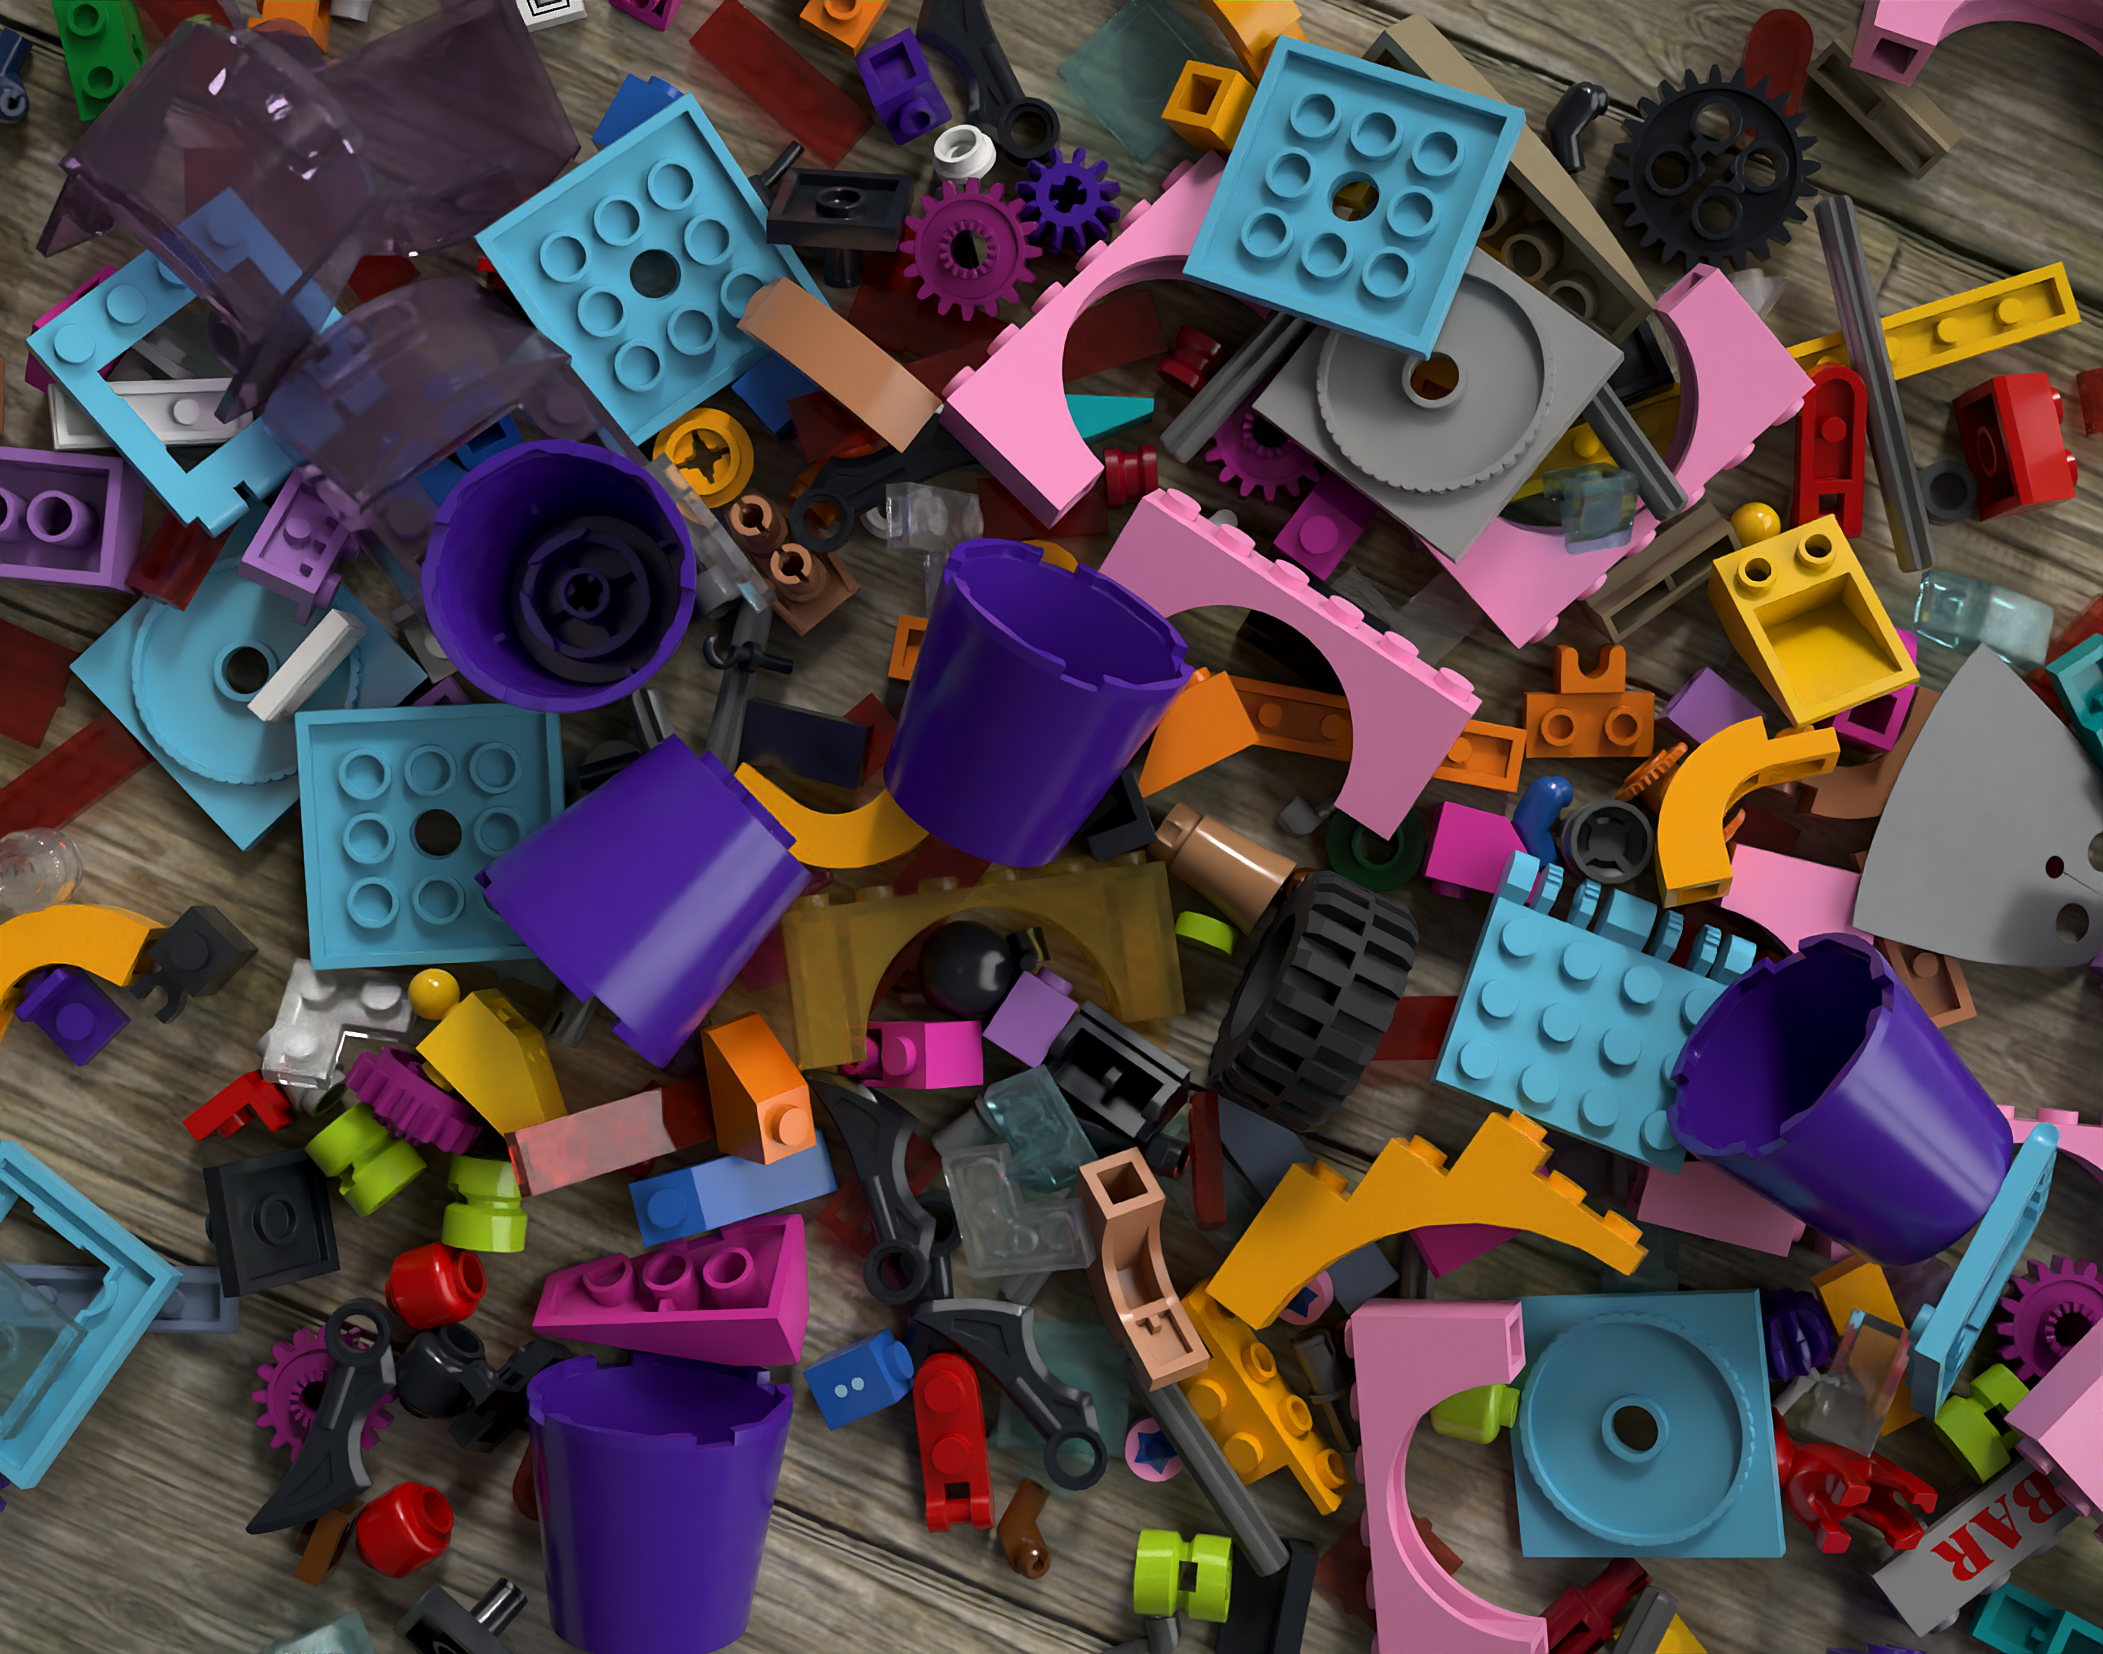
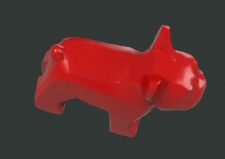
(1829, 1483)

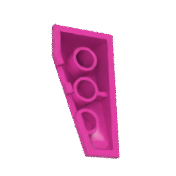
(706, 1299)

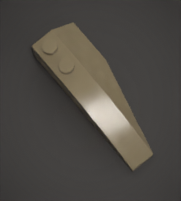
(1539, 215)

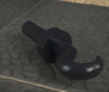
(748, 657)

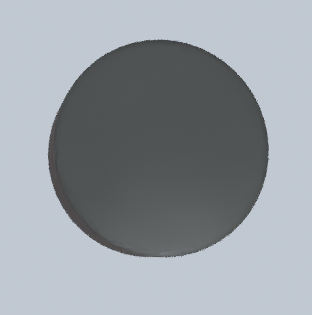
(1948, 492)

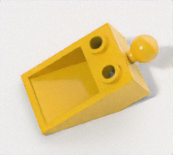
(1806, 617)
(486, 1053)

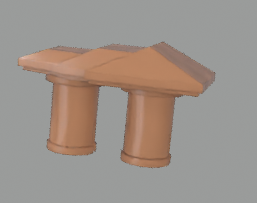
(805, 582)

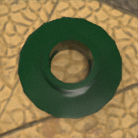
(1380, 876)

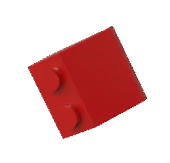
(2016, 445)

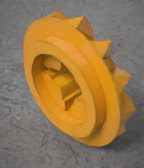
(718, 433)

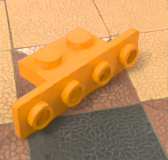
(1254, 1409)

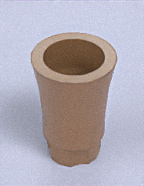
(1221, 865)

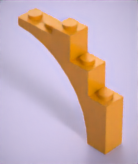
(1494, 1182)

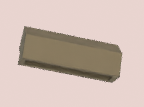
(1891, 112)
(1660, 573)

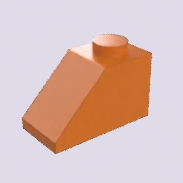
(1196, 732)
(755, 1091)

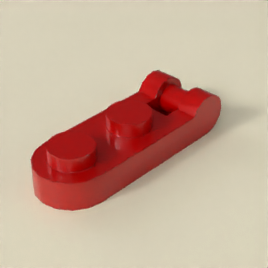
(1831, 448)
(953, 1442)

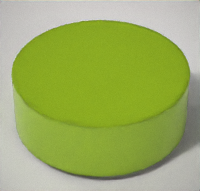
(1206, 933)

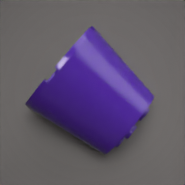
(513, 565)
(1027, 701)
(651, 892)
(1842, 1104)
(654, 1497)

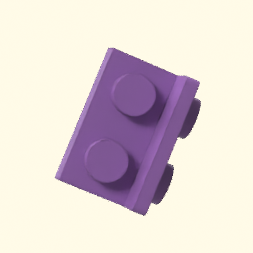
(300, 549)

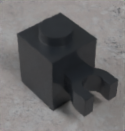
(195, 959)

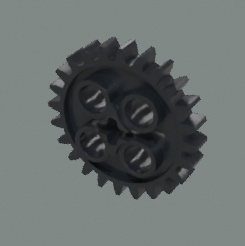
(1673, 133)

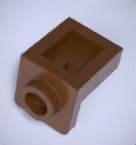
(324, 1542)

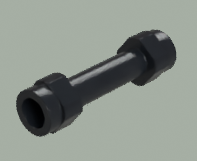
(1164, 1155)

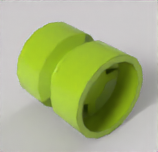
(365, 1159)
(486, 1204)
(1968, 1432)
(1161, 1572)

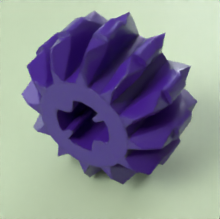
(1053, 185)
(1794, 1333)

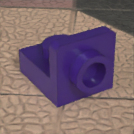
(903, 87)
(72, 1012)

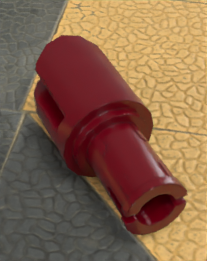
(1583, 1618)

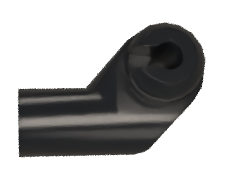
(1569, 118)

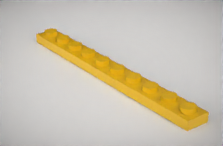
(1916, 344)

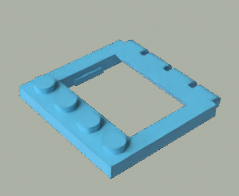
(101, 329)
(115, 1319)
(1946, 1334)

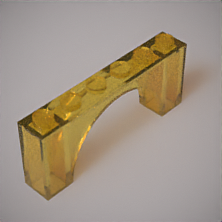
(1111, 915)

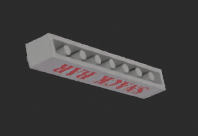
(1968, 1545)

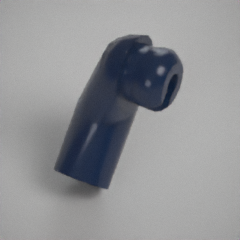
(13, 95)

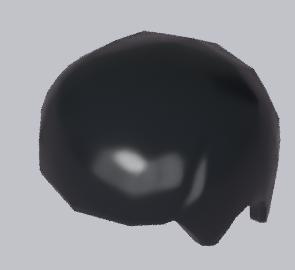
(965, 968)

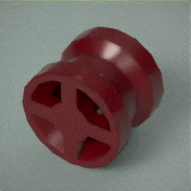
(1192, 362)
(1129, 475)

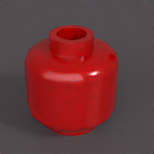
(435, 1285)
(404, 1529)

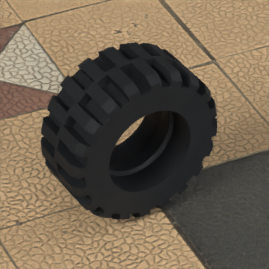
(1314, 1002)

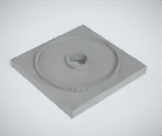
(1458, 458)

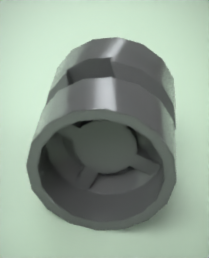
(1604, 842)

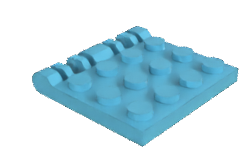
(1582, 1020)

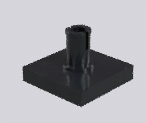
(842, 215)
(269, 1221)
(444, 1627)

